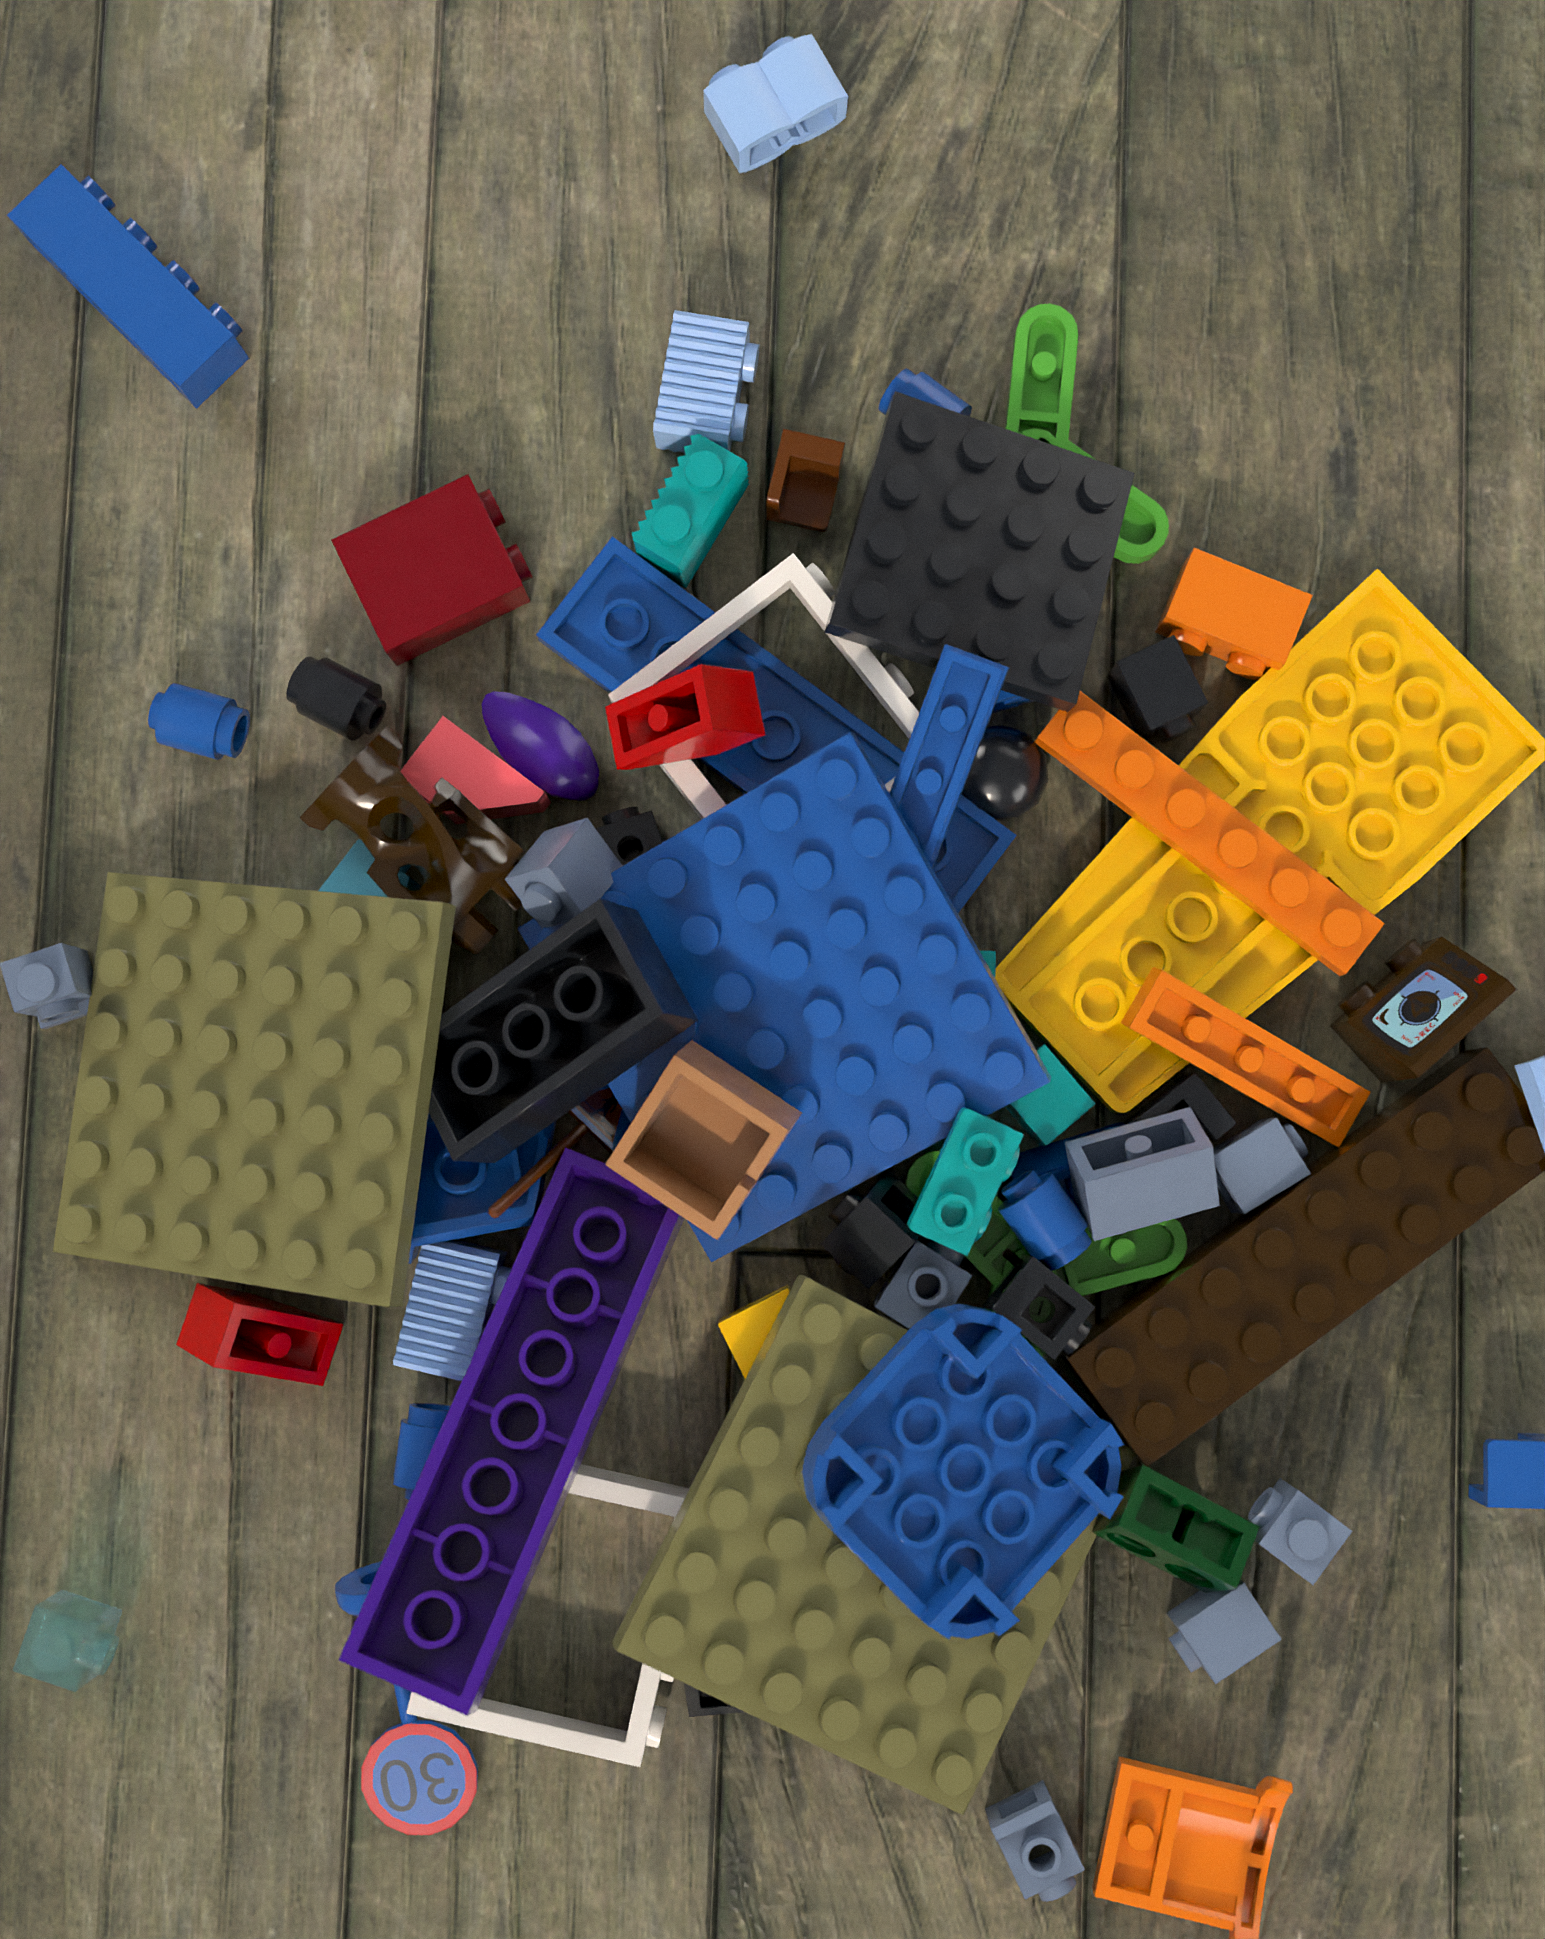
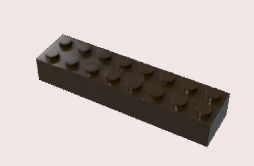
(1310, 1255)

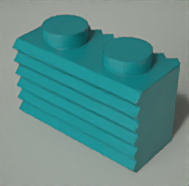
(691, 509)

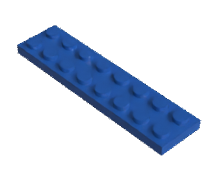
(631, 613)

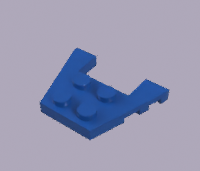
(458, 1194)

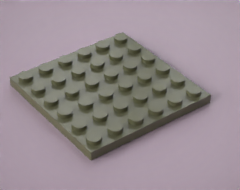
(256, 1084)
(789, 1621)

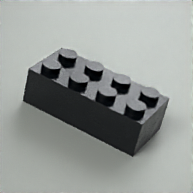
(552, 1032)

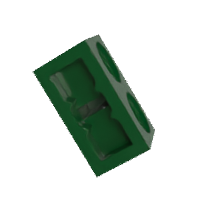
(1178, 1531)

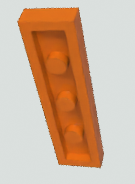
(1245, 1056)

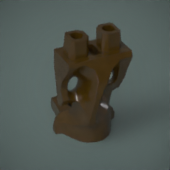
(453, 868)

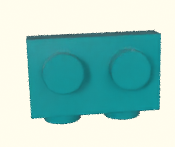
(964, 1181)

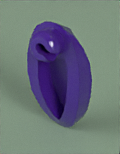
(541, 746)

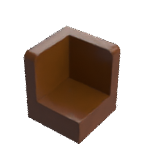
(805, 480)

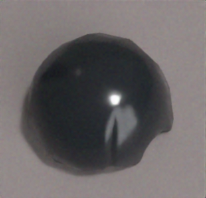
(1007, 773)

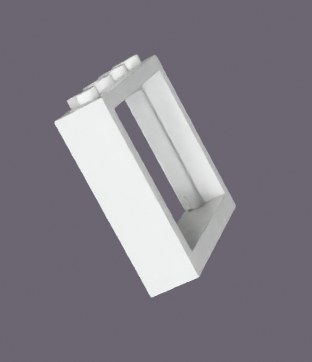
(814, 592)
(564, 1732)

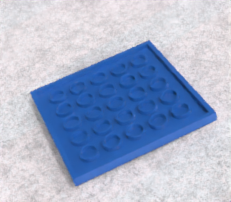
(825, 978)

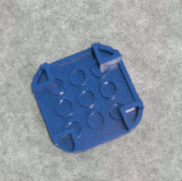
(962, 1470)

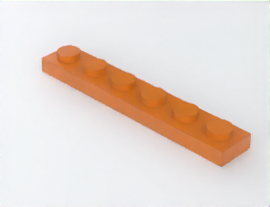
(1210, 834)

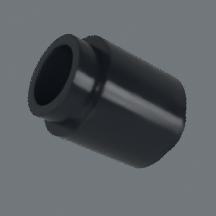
(336, 697)

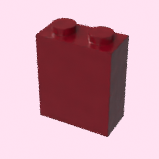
(434, 569)

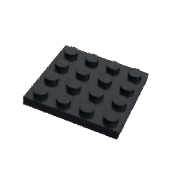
(981, 549)

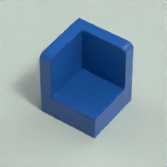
(1512, 1473)

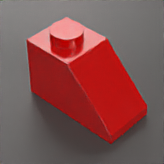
(685, 717)
(258, 1335)

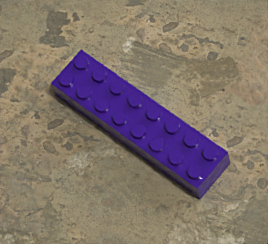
(514, 1437)

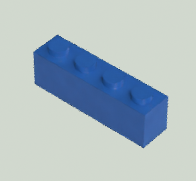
(129, 285)

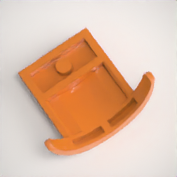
(1189, 1845)

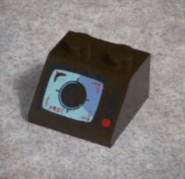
(1418, 1008)

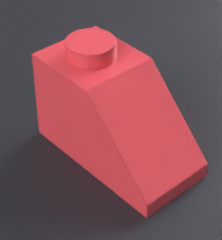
(474, 771)

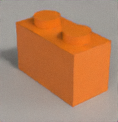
(1233, 614)

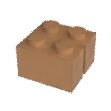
(703, 1138)

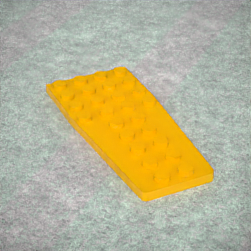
(1351, 757)

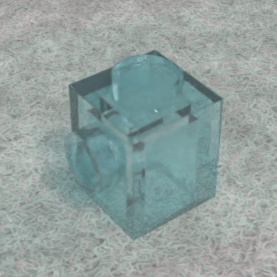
(69, 1640)

